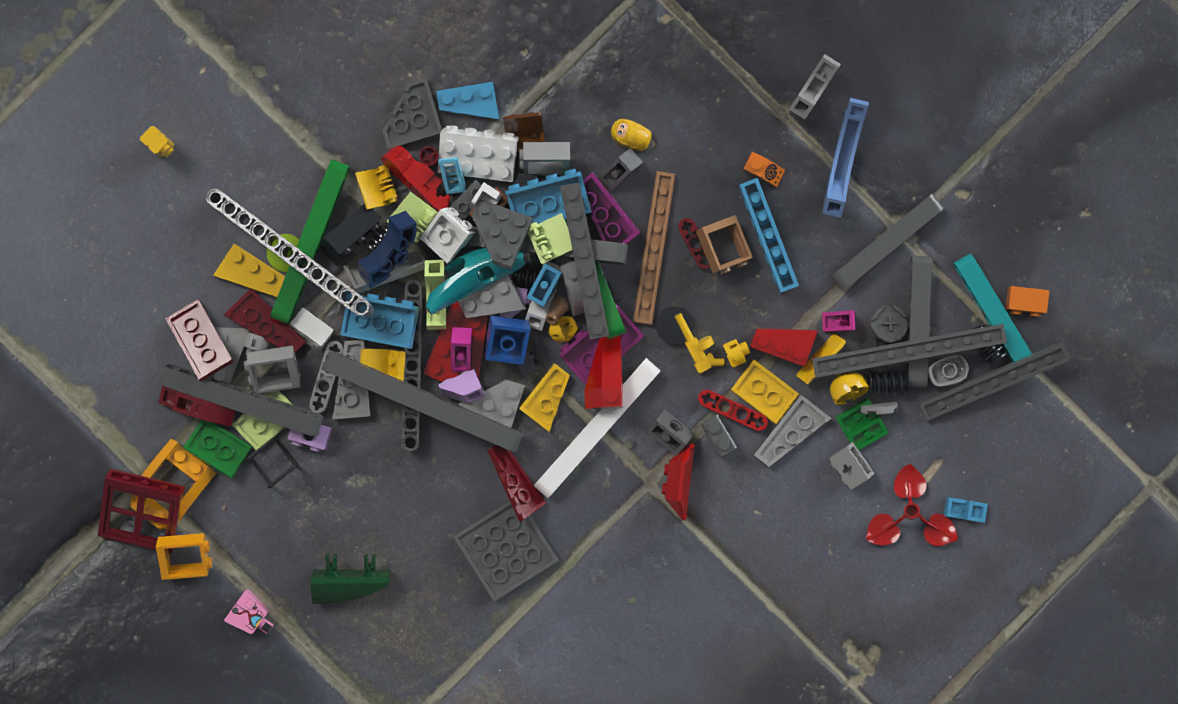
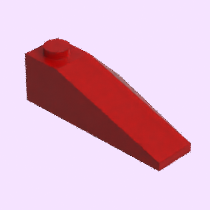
(605, 378)

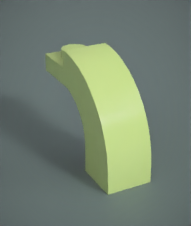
(434, 277)

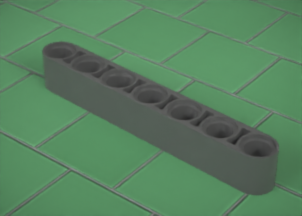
(887, 242)
(919, 315)

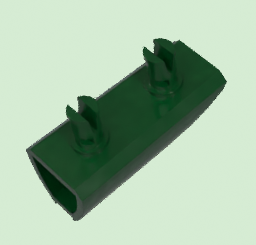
(345, 585)

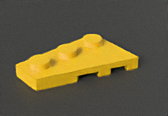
(545, 397)

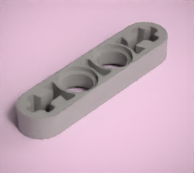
(323, 376)

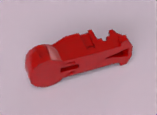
(415, 177)

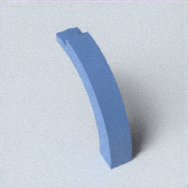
(843, 157)

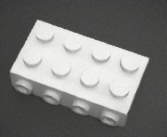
(480, 153)

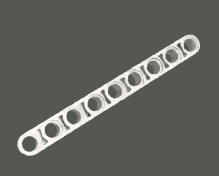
(595, 430)

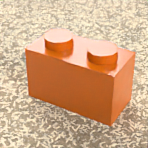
(1027, 300)

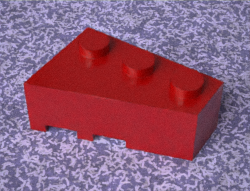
(785, 344)

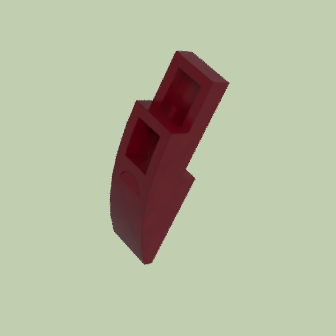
(196, 407)

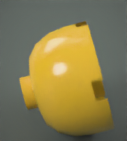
(848, 386)

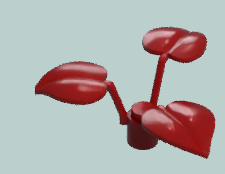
(910, 484)

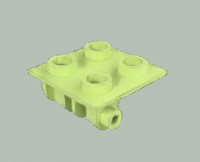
(419, 211)
(550, 238)

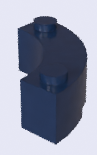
(391, 251)

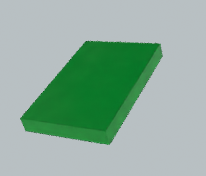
(217, 448)

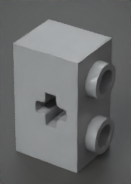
(858, 472)

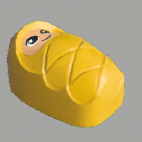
(631, 135)

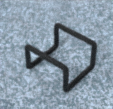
(271, 484)

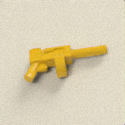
(696, 347)

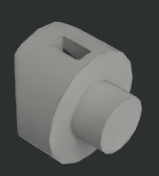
(254, 343)

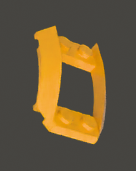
(186, 463)

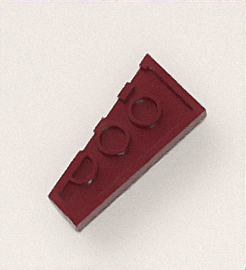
(255, 315)

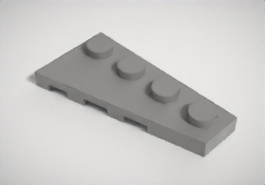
(414, 263)
(350, 398)
(793, 428)

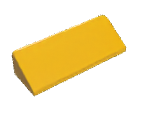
(830, 347)

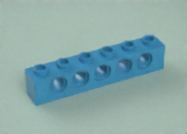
(768, 235)

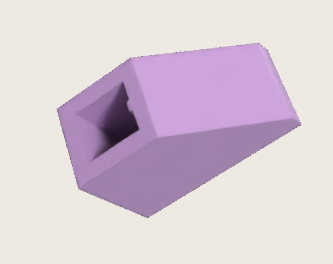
(463, 387)

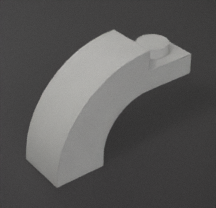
(814, 86)
(573, 289)

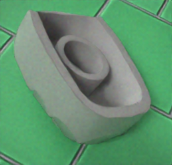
(948, 370)

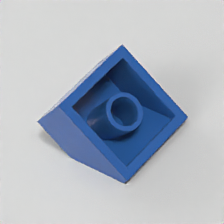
(507, 340)

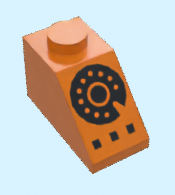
(763, 169)

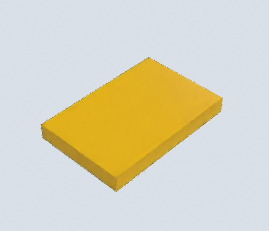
(765, 391)

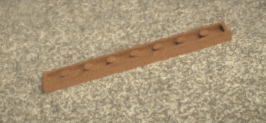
(654, 248)

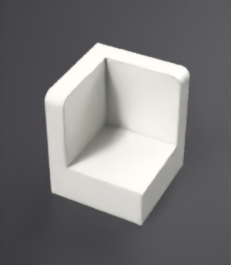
(487, 194)

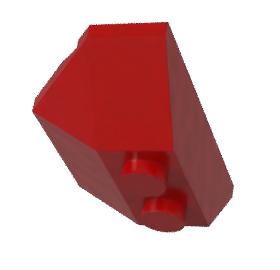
(678, 480)

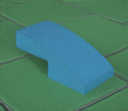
(965, 509)

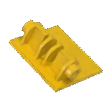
(376, 187)

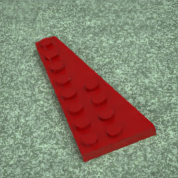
(440, 360)

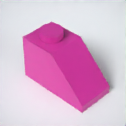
(461, 349)

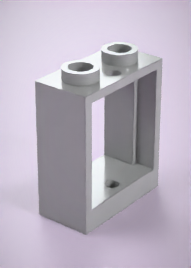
(545, 158)
(275, 382)

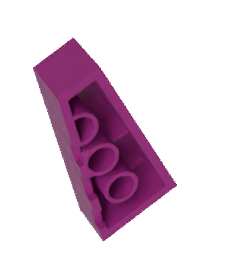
(607, 214)

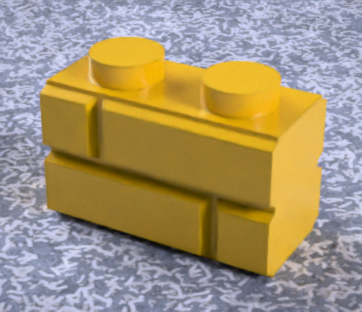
(157, 142)

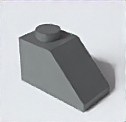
(620, 169)

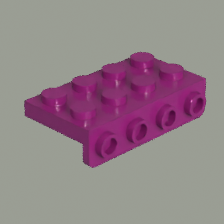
(582, 351)

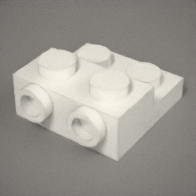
(447, 234)

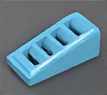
(456, 187)

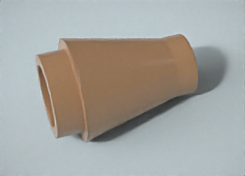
(557, 309)

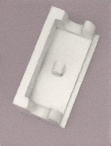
(311, 328)

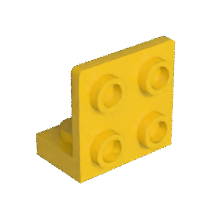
(385, 360)

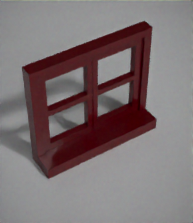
(143, 488)

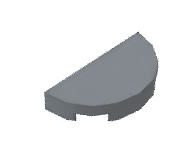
(880, 409)

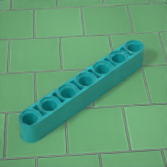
(991, 306)

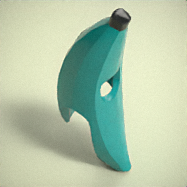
(468, 275)

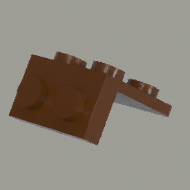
(526, 127)

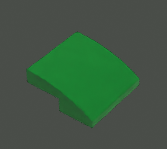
(860, 427)

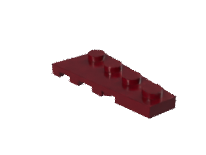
(518, 486)

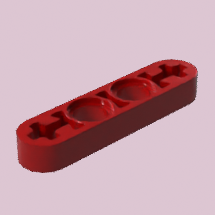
(731, 413)

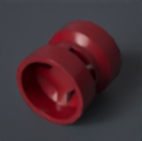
(429, 156)

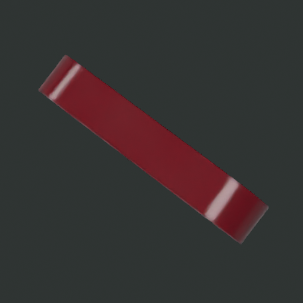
(684, 233)

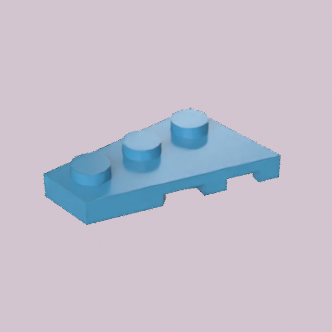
(472, 100)

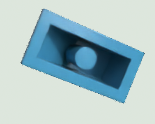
(544, 285)

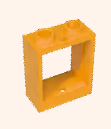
(183, 570)

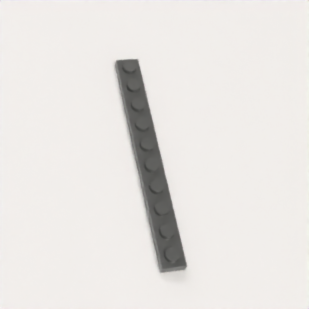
(909, 350)

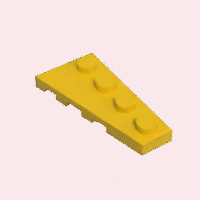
(249, 271)

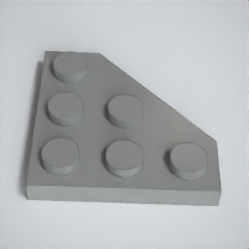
(499, 402)

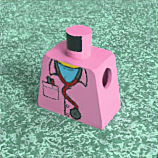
(249, 614)

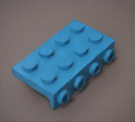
(544, 198)
(390, 323)

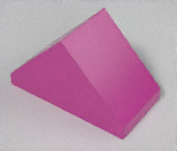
(838, 321)

